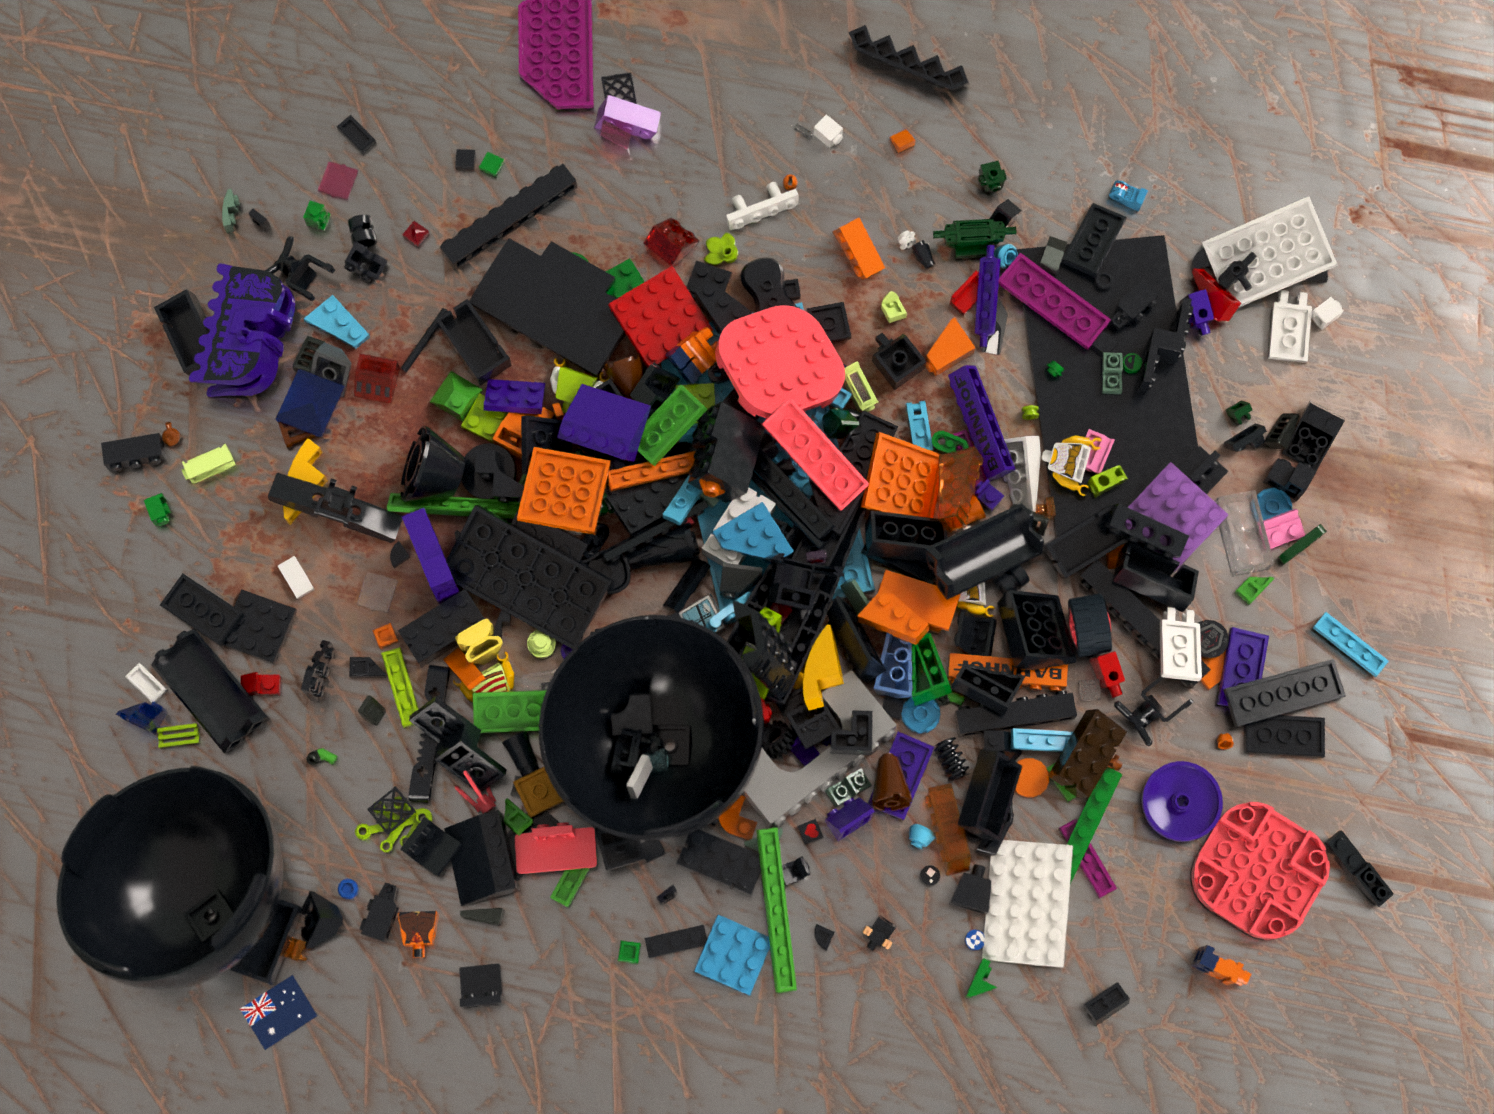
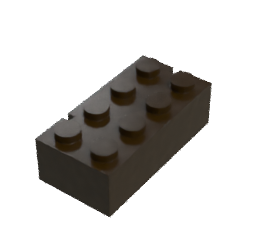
(1087, 753)

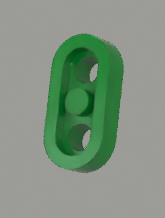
(950, 444)

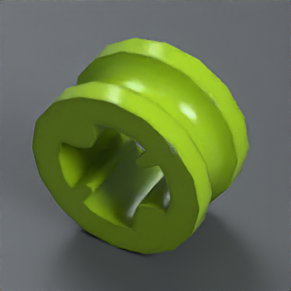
(1030, 412)

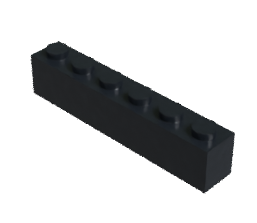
(1020, 714)

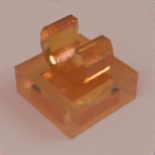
(1047, 508)
(294, 950)

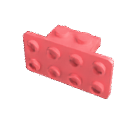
(555, 849)

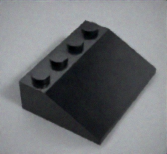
(1035, 630)
(484, 861)

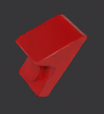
(261, 684)

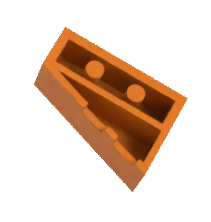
(859, 248)
(892, 616)

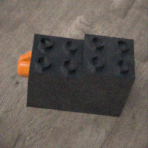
(725, 452)

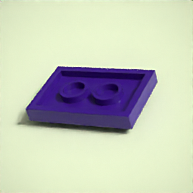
(514, 396)

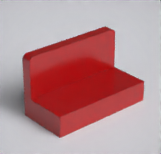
(966, 295)

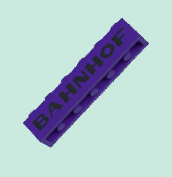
(981, 422)

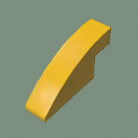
(302, 469)
(821, 669)

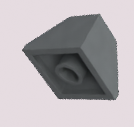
(332, 365)
(738, 579)

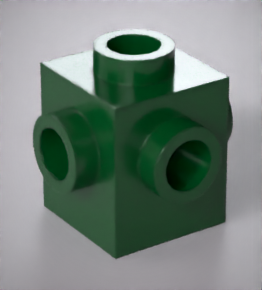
(991, 176)

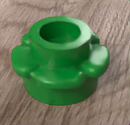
(1054, 368)

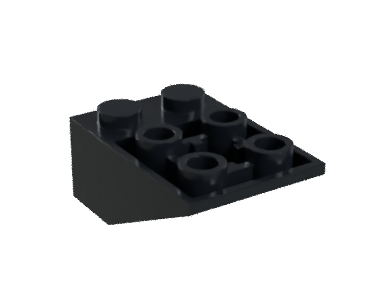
(1313, 435)

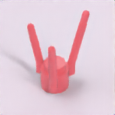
(484, 802)

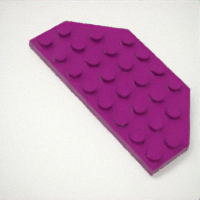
(557, 50)

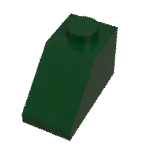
(838, 423)

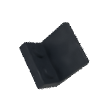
(431, 847)
(481, 986)

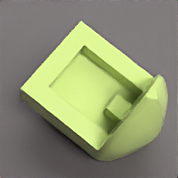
(893, 307)

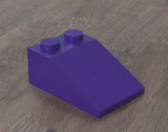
(849, 818)

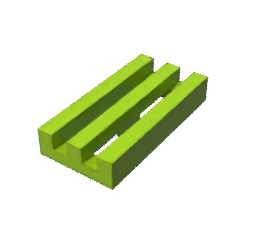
(161, 737)

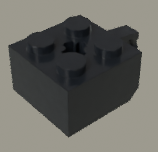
(898, 349)

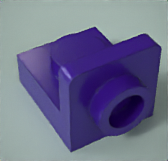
(988, 495)

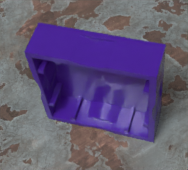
(430, 555)

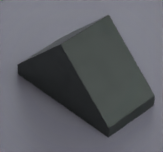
(1053, 255)

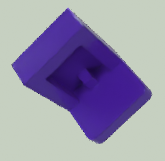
(803, 755)

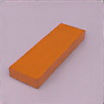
(465, 671)

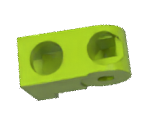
(1106, 480)

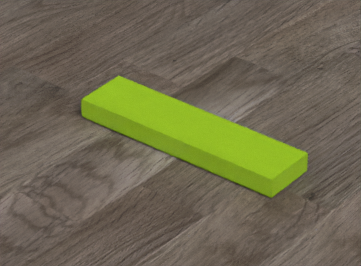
(400, 684)

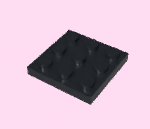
(542, 434)
(261, 628)

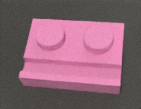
(1098, 458)
(1283, 528)

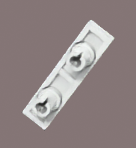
(756, 212)

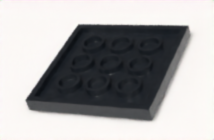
(641, 504)

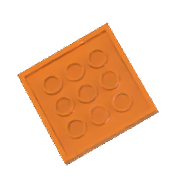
(901, 478)
(564, 490)

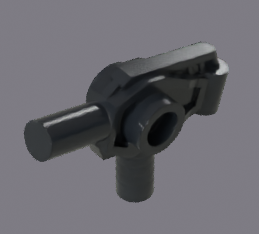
(1237, 272)

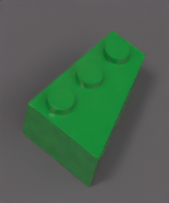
(928, 673)

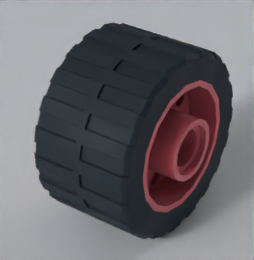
(1090, 625)

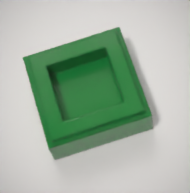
(491, 164)
(629, 952)

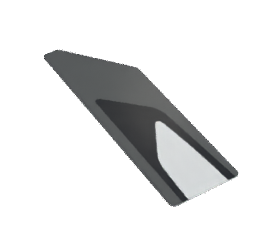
(995, 341)

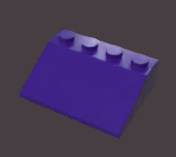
(605, 422)

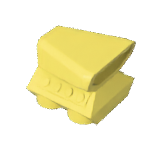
(479, 643)

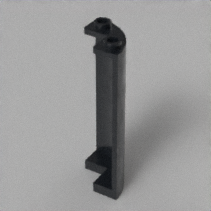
(984, 551)
(208, 690)

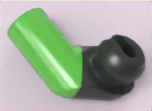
(952, 697)
(320, 755)

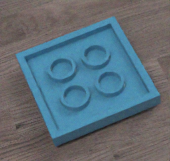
(733, 955)

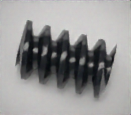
(951, 759)

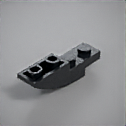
(1357, 869)

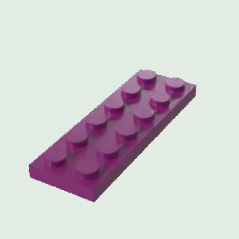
(1053, 301)

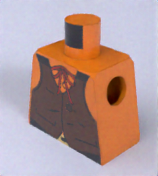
(418, 930)

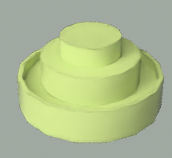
(541, 645)

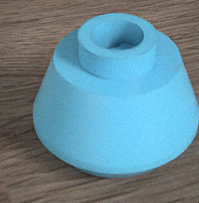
(1007, 254)
(920, 836)

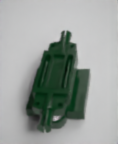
(973, 236)

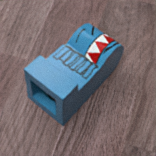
(1128, 195)

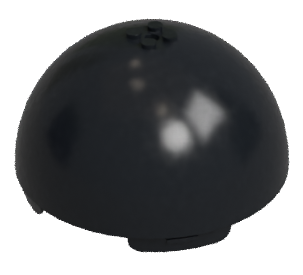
(698, 700)
(154, 868)

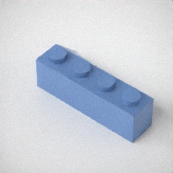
(898, 663)

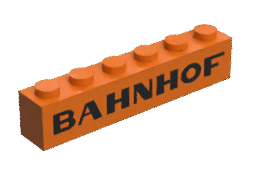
(1048, 678)

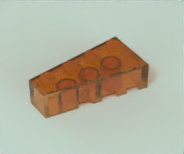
(956, 486)
(950, 837)

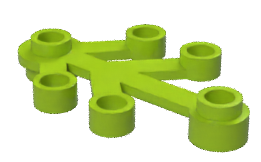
(413, 820)

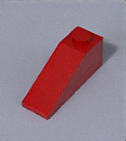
(1222, 302)

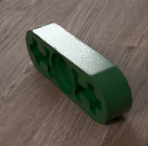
(1302, 544)

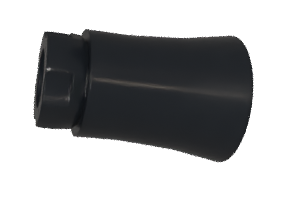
(522, 753)

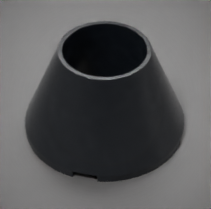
(431, 468)

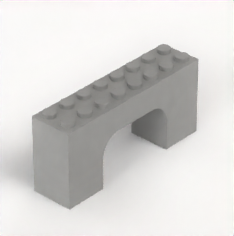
(781, 793)

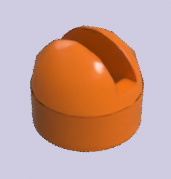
(786, 180)
(1228, 741)

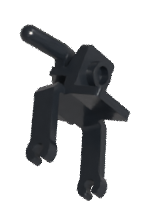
(298, 272)
(1148, 712)

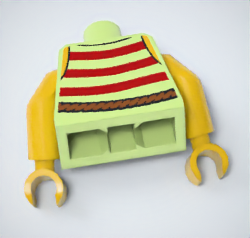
(498, 679)

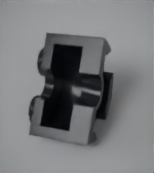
(364, 262)

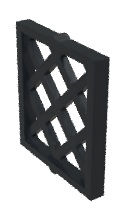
(611, 85)
(382, 799)

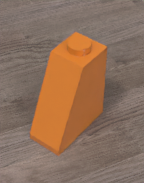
(949, 349)

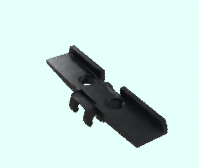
(335, 505)

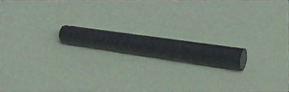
(421, 344)

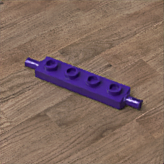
(987, 296)

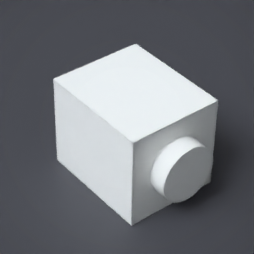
(828, 131)
(1326, 313)

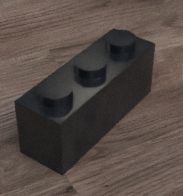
(133, 452)

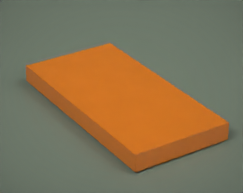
(922, 599)

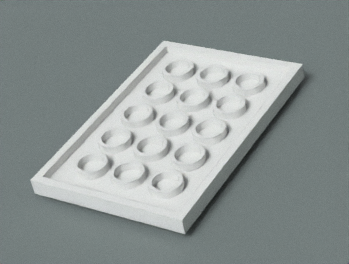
(1287, 249)
(1028, 903)

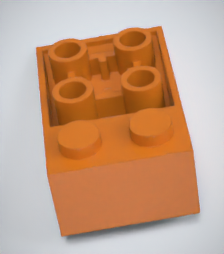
(509, 432)

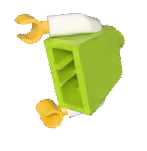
(566, 382)

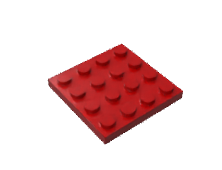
(658, 315)

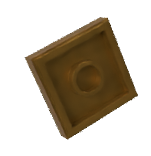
(537, 792)

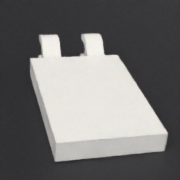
(1290, 328)
(1180, 646)

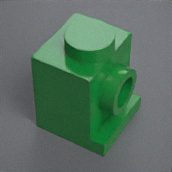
(316, 216)
(158, 509)

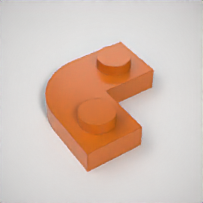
(735, 824)

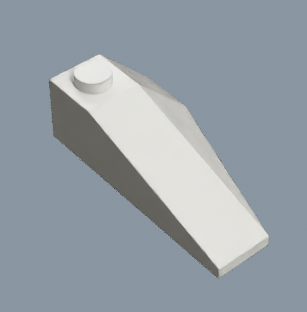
(1024, 480)

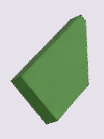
(1253, 587)
(516, 818)

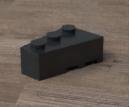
(719, 305)
(987, 686)

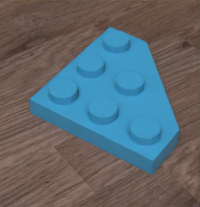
(753, 534)

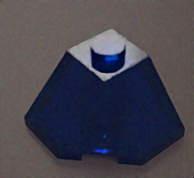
(144, 716)

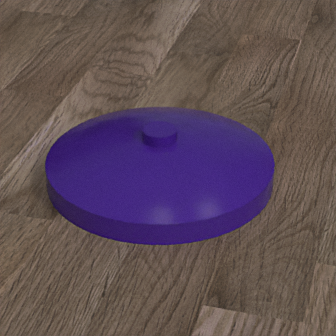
(1182, 801)

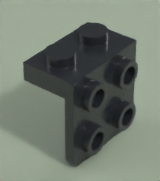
(975, 634)

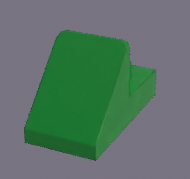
(977, 984)

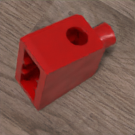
(1105, 665)

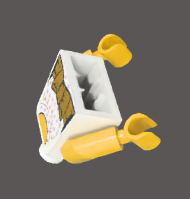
(1069, 461)
(975, 600)

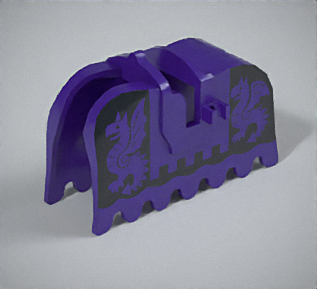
(244, 332)

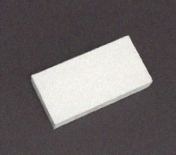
(296, 577)
(146, 683)
(639, 776)

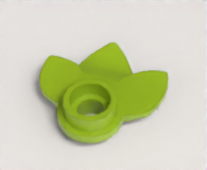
(719, 247)

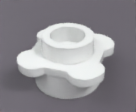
(906, 239)

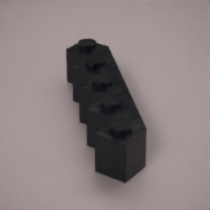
(908, 60)

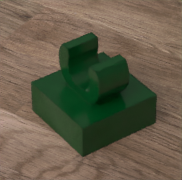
(1238, 410)

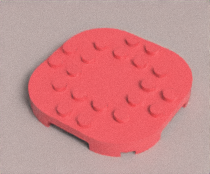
(780, 357)
(1260, 871)

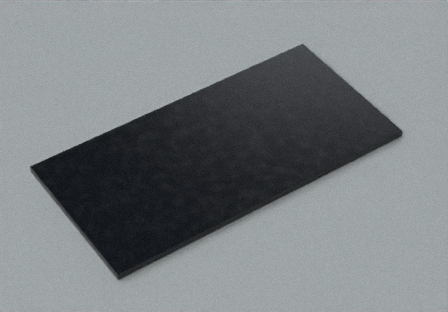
(1147, 427)

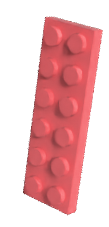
(815, 454)

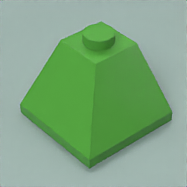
(456, 396)

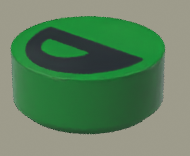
(1132, 363)

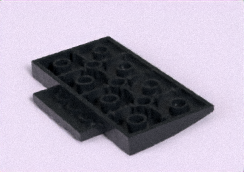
(553, 302)
(530, 570)

